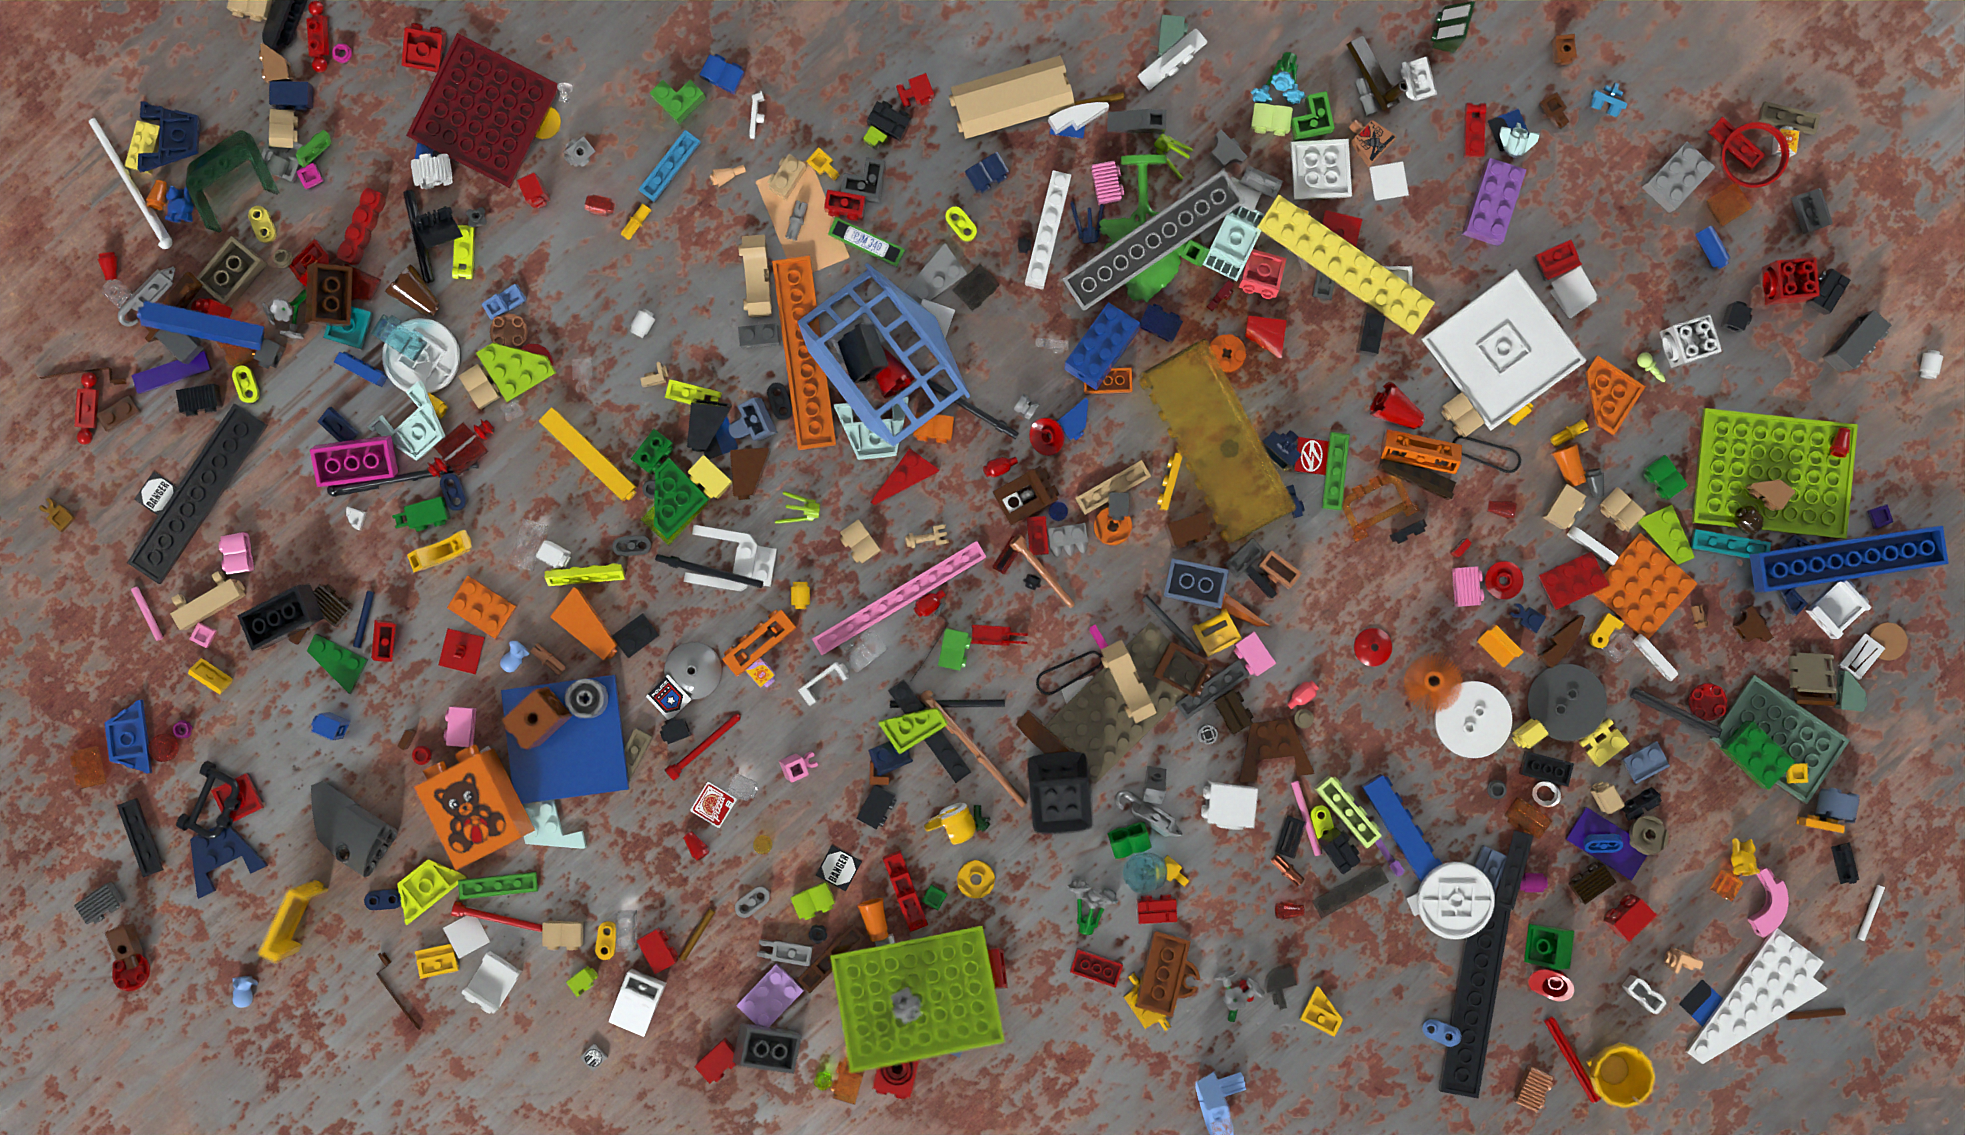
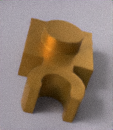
(59, 515)

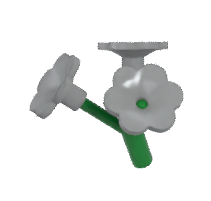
(282, 310)
(1235, 997)

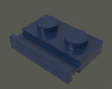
(887, 758)

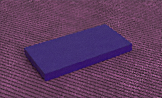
(1625, 861)

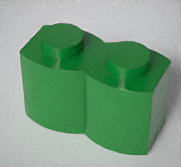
(1665, 477)
(1129, 840)

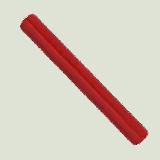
(1572, 1058)

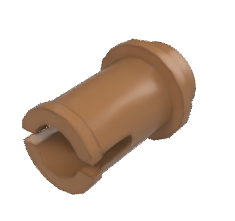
(1699, 617)

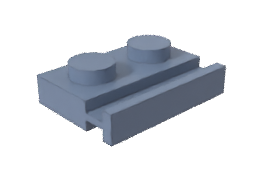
(1645, 762)
(1491, 864)

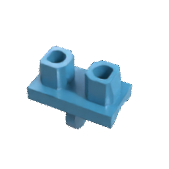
(1616, 104)

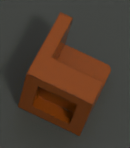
(878, 780)

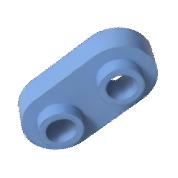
(1441, 1032)

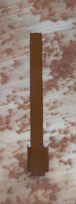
(115, 381)
(384, 958)

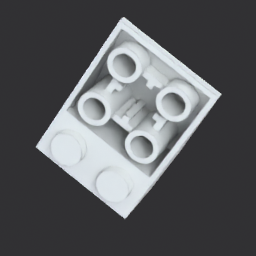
(637, 1002)

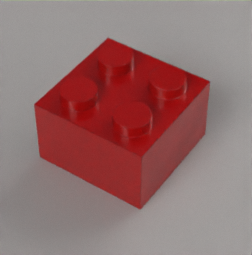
(1629, 917)

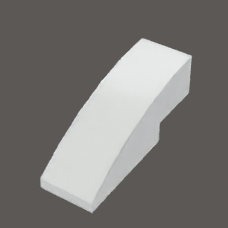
(1077, 116)

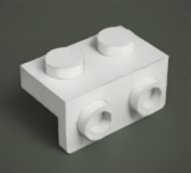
(1419, 79)

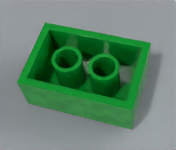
(1757, 754)

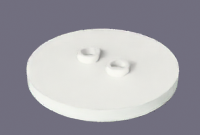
(435, 364)
(1476, 722)
(1455, 900)

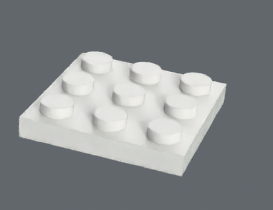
(1321, 169)

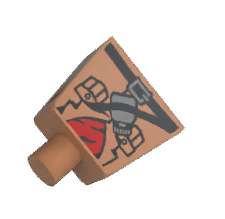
(1370, 140)

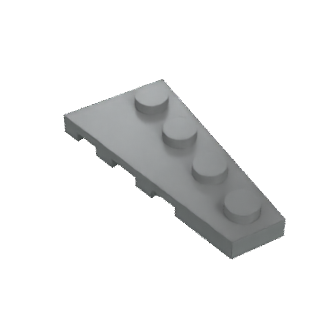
(936, 276)

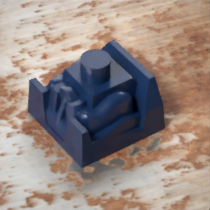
(1282, 449)

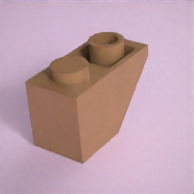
(275, 66)
(1773, 493)

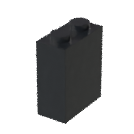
(862, 353)

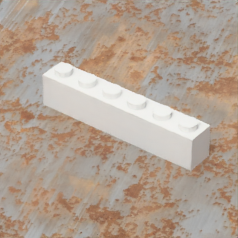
(1047, 229)

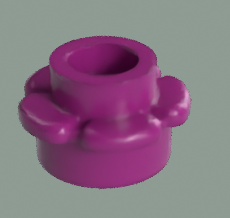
(182, 734)

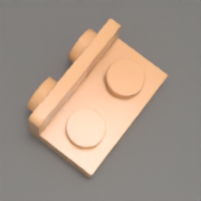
(1676, 958)

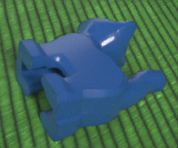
(179, 207)

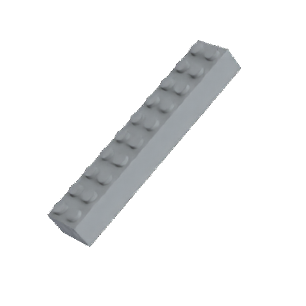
(1153, 240)

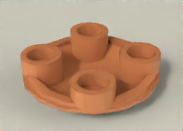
(509, 330)

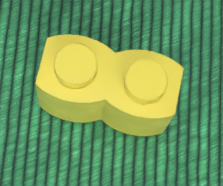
(1529, 734)

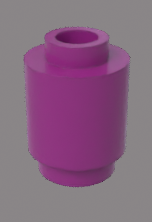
(1533, 882)

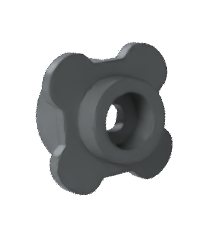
(480, 221)

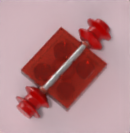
(460, 448)

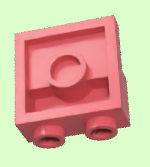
(1263, 274)

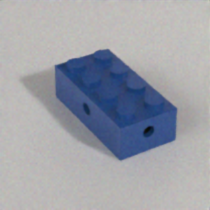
(1102, 346)

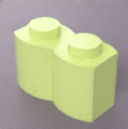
(1271, 118)

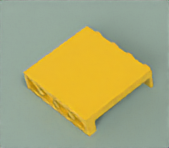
(279, 940)

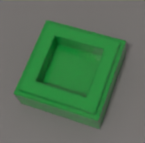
(934, 897)

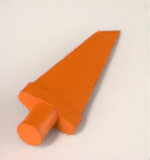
(1241, 612)

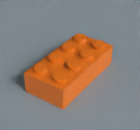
(1117, 381)

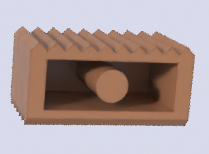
(1533, 1088)

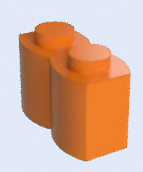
(937, 428)

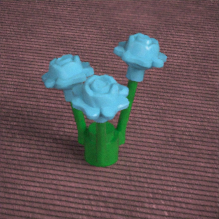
(1281, 82)

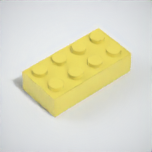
(144, 140)

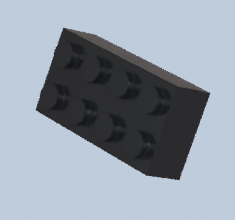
(1546, 768)

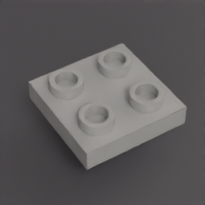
(282, 160)

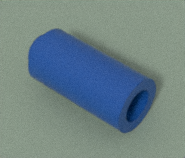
(1713, 247)

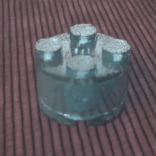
(1134, 872)

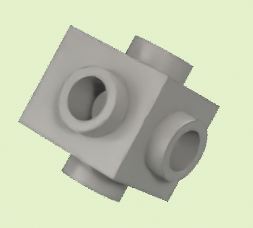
(583, 147)
(906, 1005)

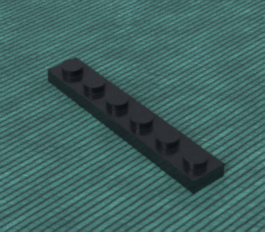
(937, 741)

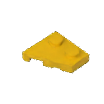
(1321, 1013)

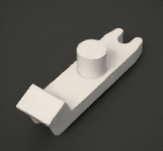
(755, 117)

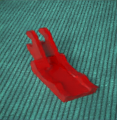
(994, 635)

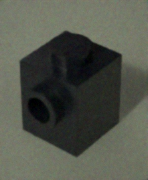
(1737, 316)
(675, 730)

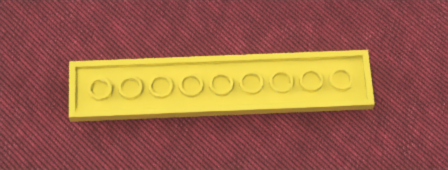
(1345, 264)

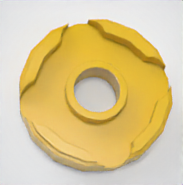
(976, 890)

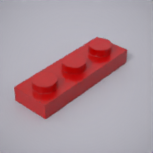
(1739, 146)

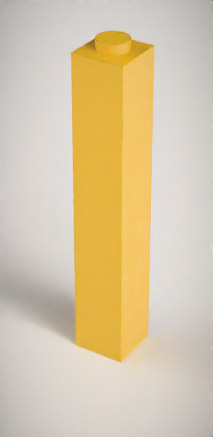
(588, 454)

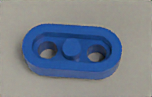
(1603, 843)

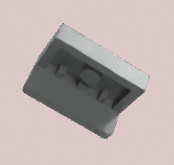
(1811, 210)

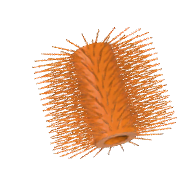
(1424, 688)

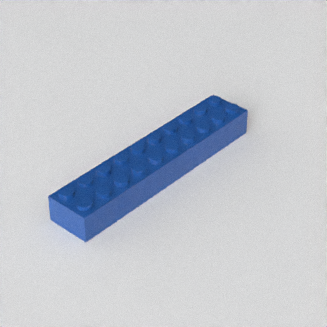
(1848, 559)

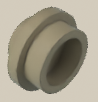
(283, 258)
(1304, 718)

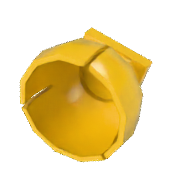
(1621, 1074)

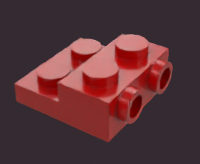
(423, 47)

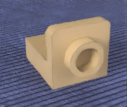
(653, 379)

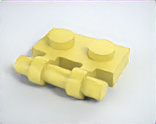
(1607, 747)

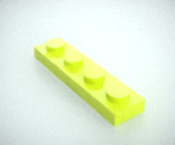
(589, 574)

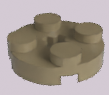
(1641, 843)

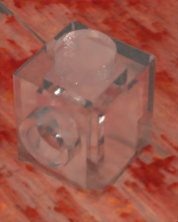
(742, 787)

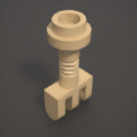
(911, 540)

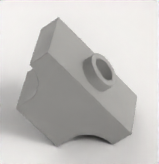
(1227, 151)

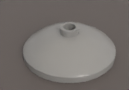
(706, 665)

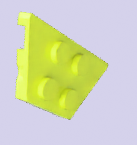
(426, 887)

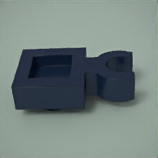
(1298, 504)
(1530, 618)

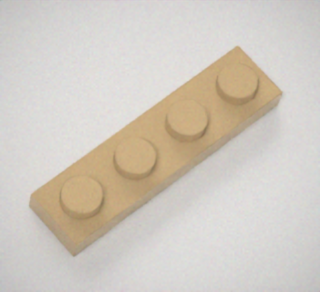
(1117, 484)

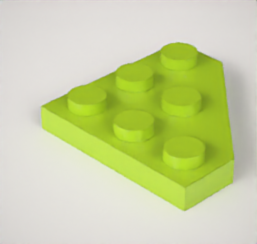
(514, 368)

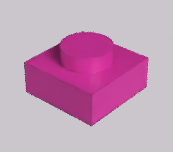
(310, 176)

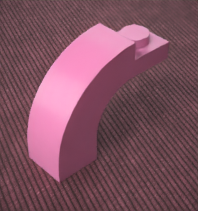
(1775, 906)

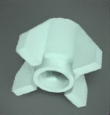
(1517, 141)

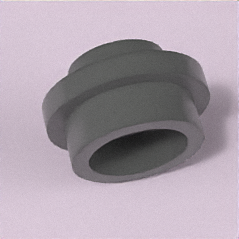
(1496, 789)

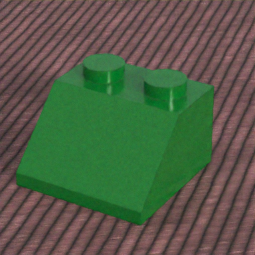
(1549, 946)

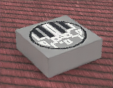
(593, 1057)

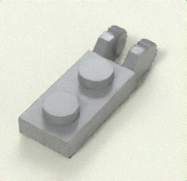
(787, 952)

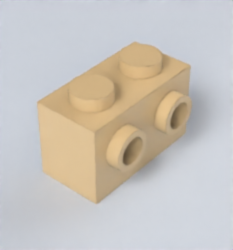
(787, 176)

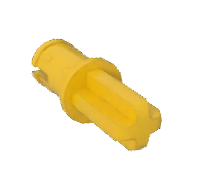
(635, 221)
(1569, 433)

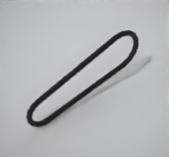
(1493, 445)
(1072, 681)

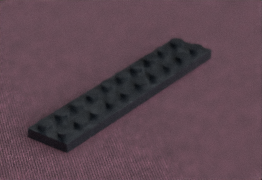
(197, 493)
(1475, 1006)

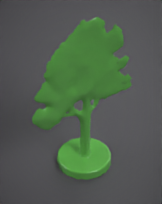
(1163, 271)

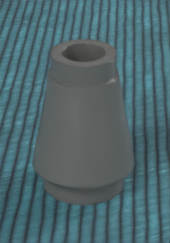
(1595, 481)

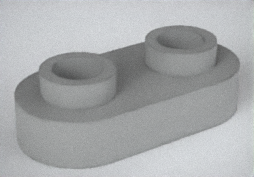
(752, 901)

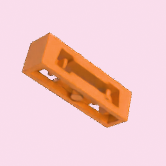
(1421, 451)
(760, 629)

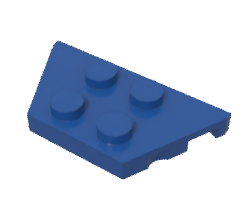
(129, 738)

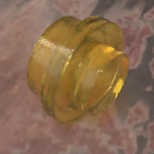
(762, 844)

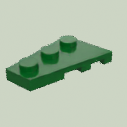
(338, 661)

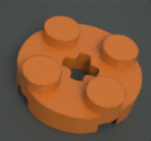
(1237, 348)
(1106, 535)

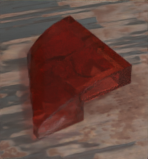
(363, 284)

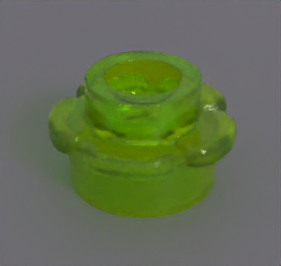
(819, 1084)

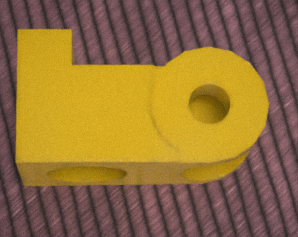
(1600, 634)

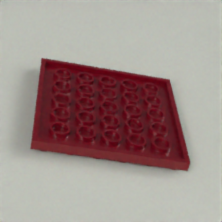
(483, 110)

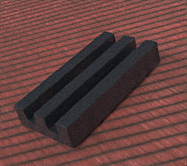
(1297, 840)

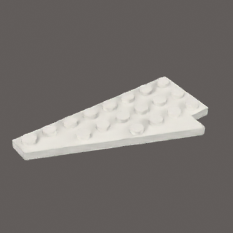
(1767, 989)

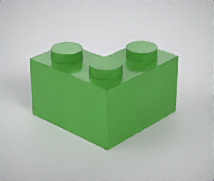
(678, 104)
(1317, 122)
(953, 649)

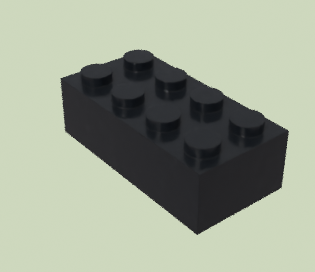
(280, 617)

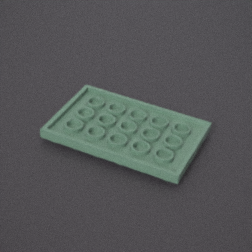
(1791, 727)

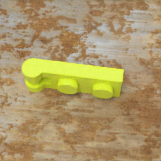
(464, 253)
(686, 392)

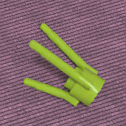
(1166, 143)
(810, 509)

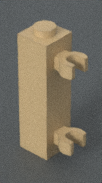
(207, 604)

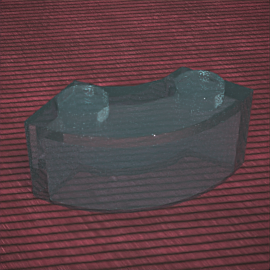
(399, 337)

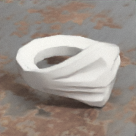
(1557, 795)

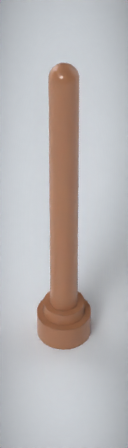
(1018, 543)

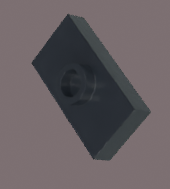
(1261, 581)

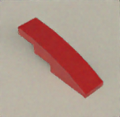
(905, 891)

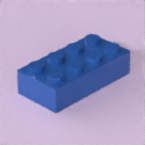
(363, 370)

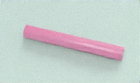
(147, 613)

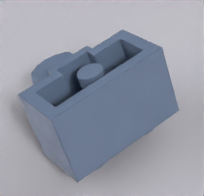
(754, 421)

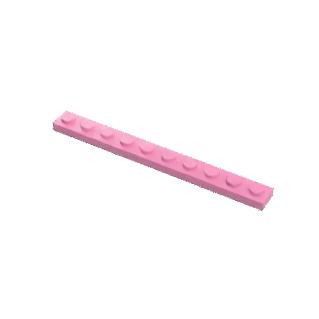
(899, 598)

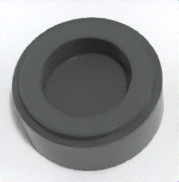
(649, 489)

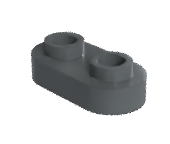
(632, 545)

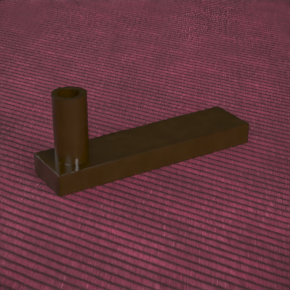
(1374, 75)

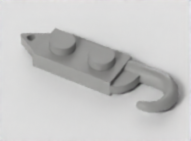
(149, 291)
(1150, 815)

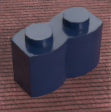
(987, 172)

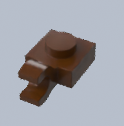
(1554, 107)

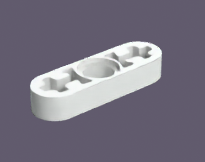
(1592, 545)
(1655, 657)

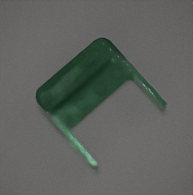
(219, 162)

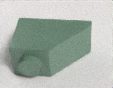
(1171, 32)
(1849, 693)

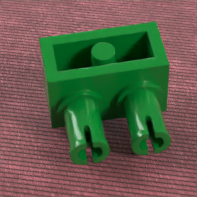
(653, 451)

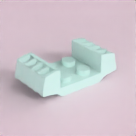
(1234, 242)

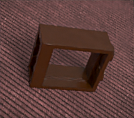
(1164, 661)

